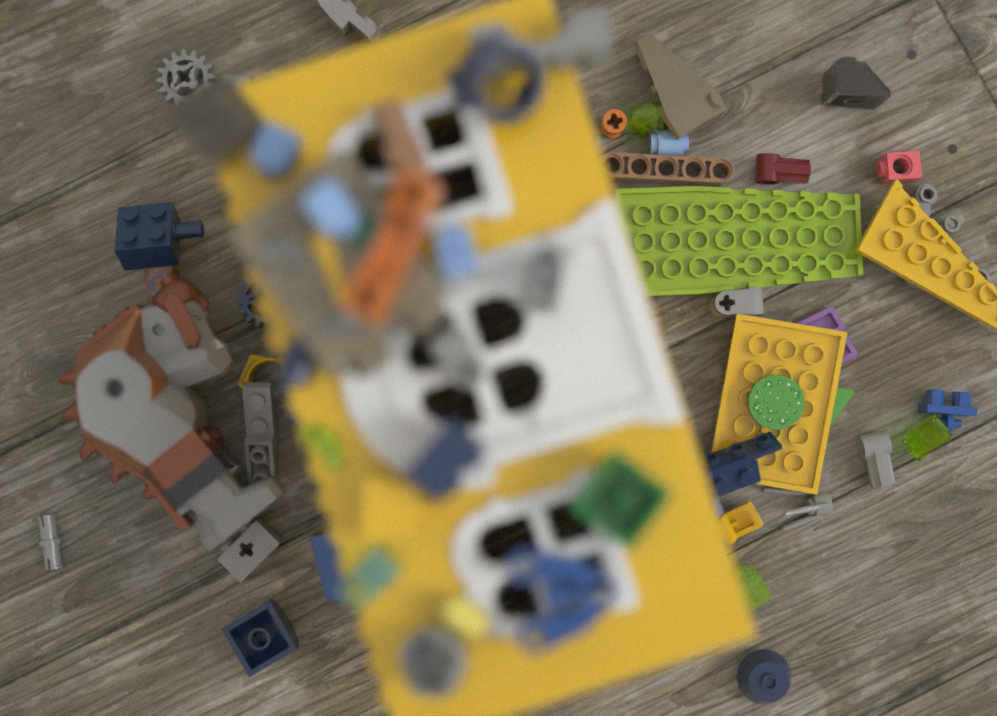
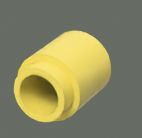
(463, 617)

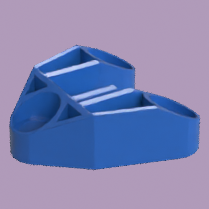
(563, 623)

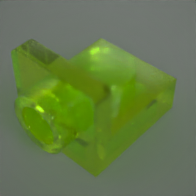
(925, 437)

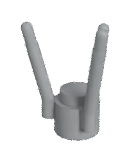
(815, 506)

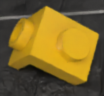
(740, 521)

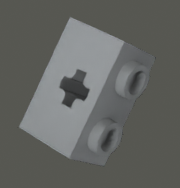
(237, 560)

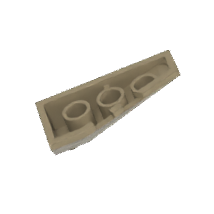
(685, 96)

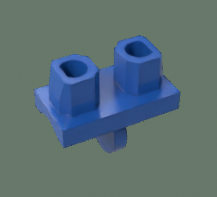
(960, 407)

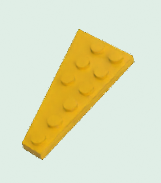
(925, 255)

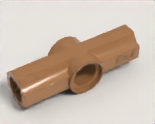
(400, 142)

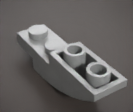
(344, 18)
(260, 431)

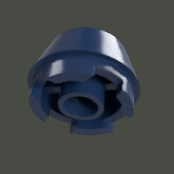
(764, 677)

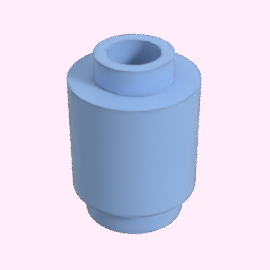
(665, 144)

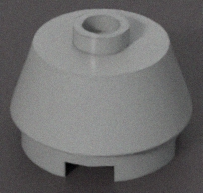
(434, 662)

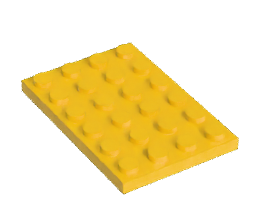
(814, 362)

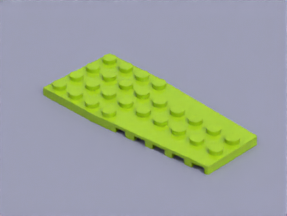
(738, 238)

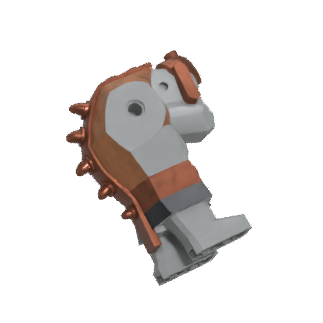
(150, 422)

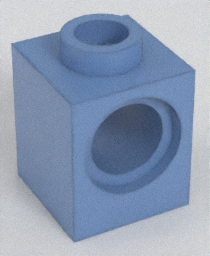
(276, 151)

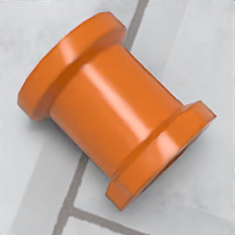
(619, 117)

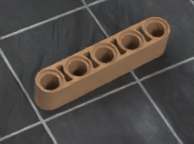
(676, 163)

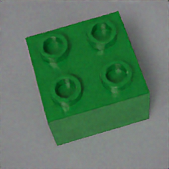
(620, 499)

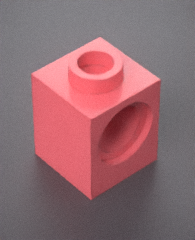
(910, 164)

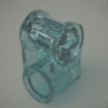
(374, 573)

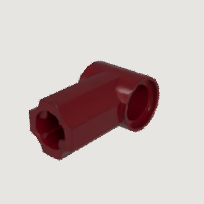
(773, 169)

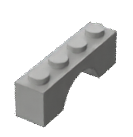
(585, 40)

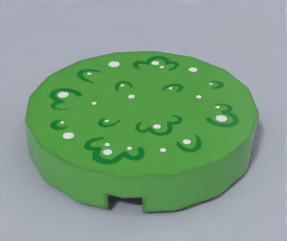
(776, 401)

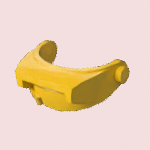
(252, 365)

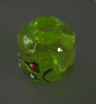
(645, 119)

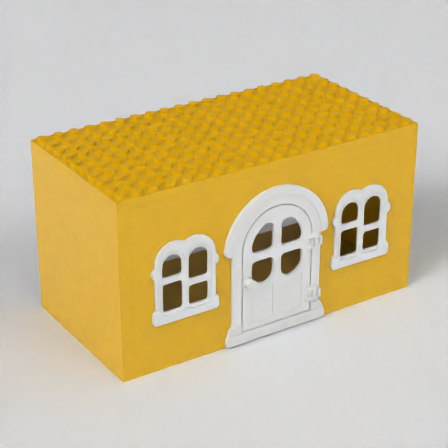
(597, 360)

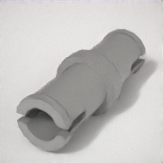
(50, 541)

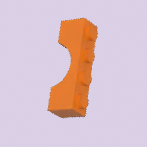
(404, 226)

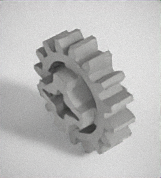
(193, 70)

